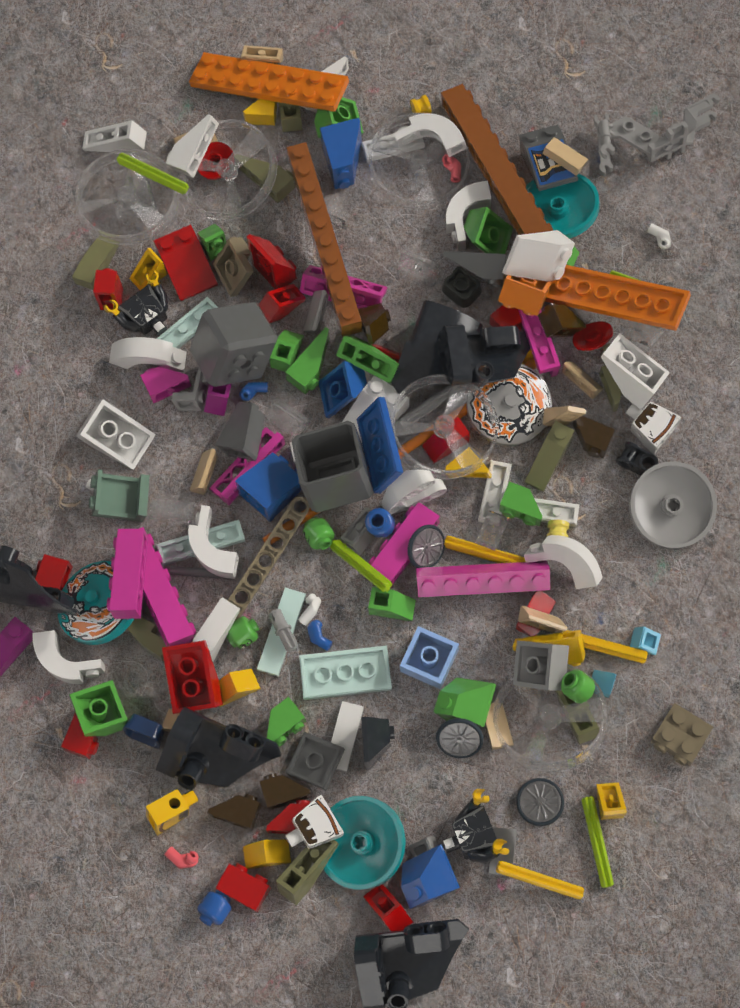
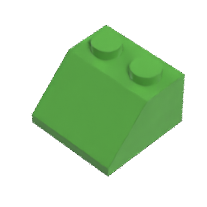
(99, 710)

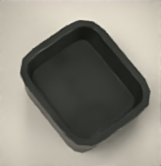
(462, 287)

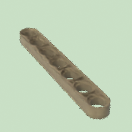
(268, 550)

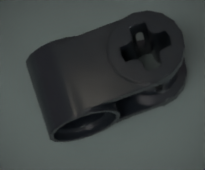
(634, 457)

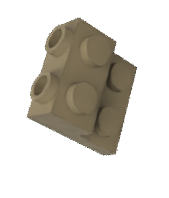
(233, 265)
(681, 735)

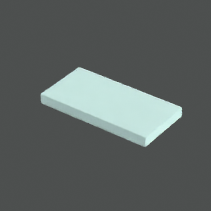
(345, 672)

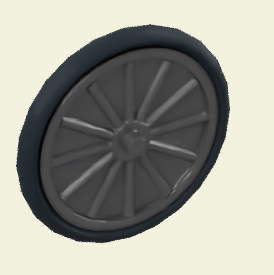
(426, 546)
(459, 738)
(540, 802)

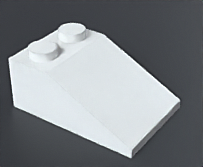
(539, 256)
(633, 371)
(376, 388)
(115, 434)

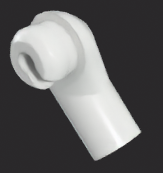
(662, 236)

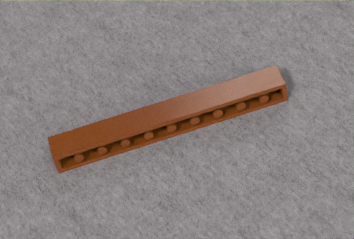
(494, 162)
(324, 240)

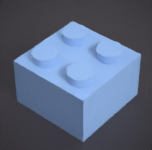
(429, 657)

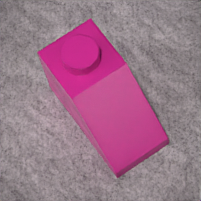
(164, 382)

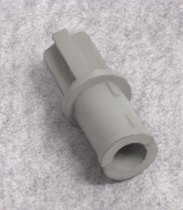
(283, 630)

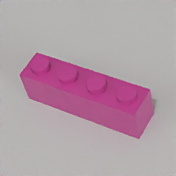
(394, 554)
(128, 574)

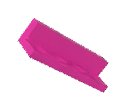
(364, 292)
(540, 345)
(231, 492)

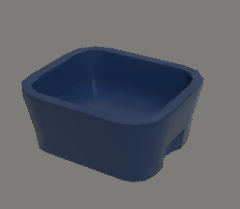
(144, 731)

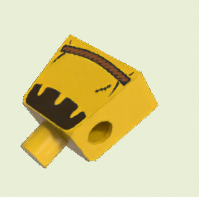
(161, 814)

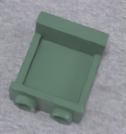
(119, 496)

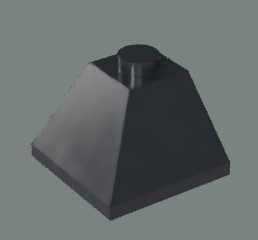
(376, 739)

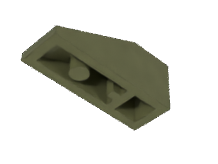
(258, 171)
(550, 456)
(304, 871)

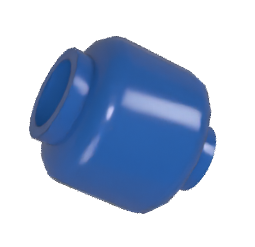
(379, 523)
(214, 908)

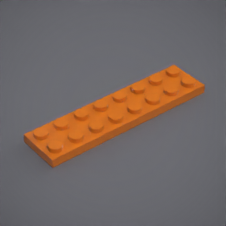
(269, 81)
(619, 297)

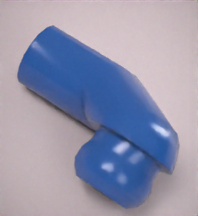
(251, 390)
(315, 635)

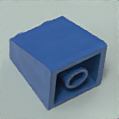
(341, 150)
(269, 485)

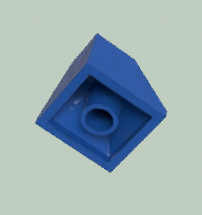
(341, 387)
(427, 877)

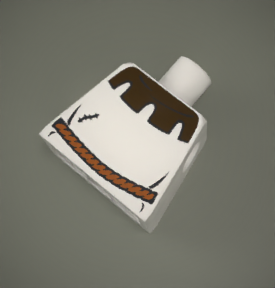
(652, 424)
(314, 825)

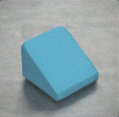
(645, 639)
(605, 681)

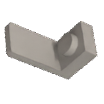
(192, 401)

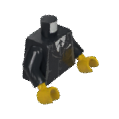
(143, 310)
(475, 833)

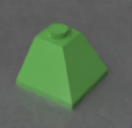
(345, 111)
(488, 230)
(465, 700)

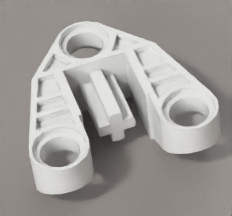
(411, 488)

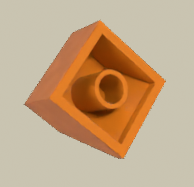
(524, 294)

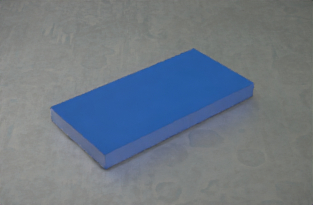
(379, 445)

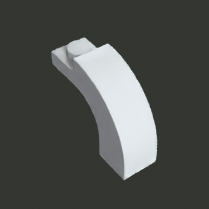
(432, 126)
(468, 198)
(146, 350)
(571, 554)
(212, 559)
(48, 653)

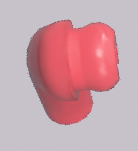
(453, 166)
(182, 860)

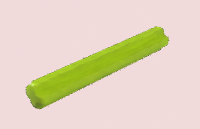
(152, 173)
(361, 565)
(597, 842)

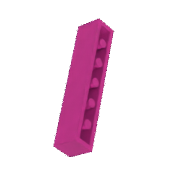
(483, 579)
(164, 602)

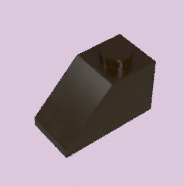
(560, 321)
(374, 322)
(593, 436)
(282, 791)
(238, 810)

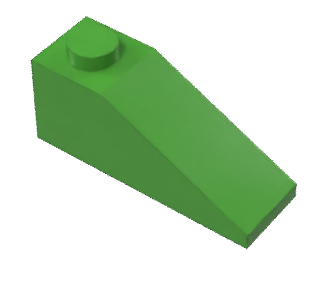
(367, 358)
(307, 368)

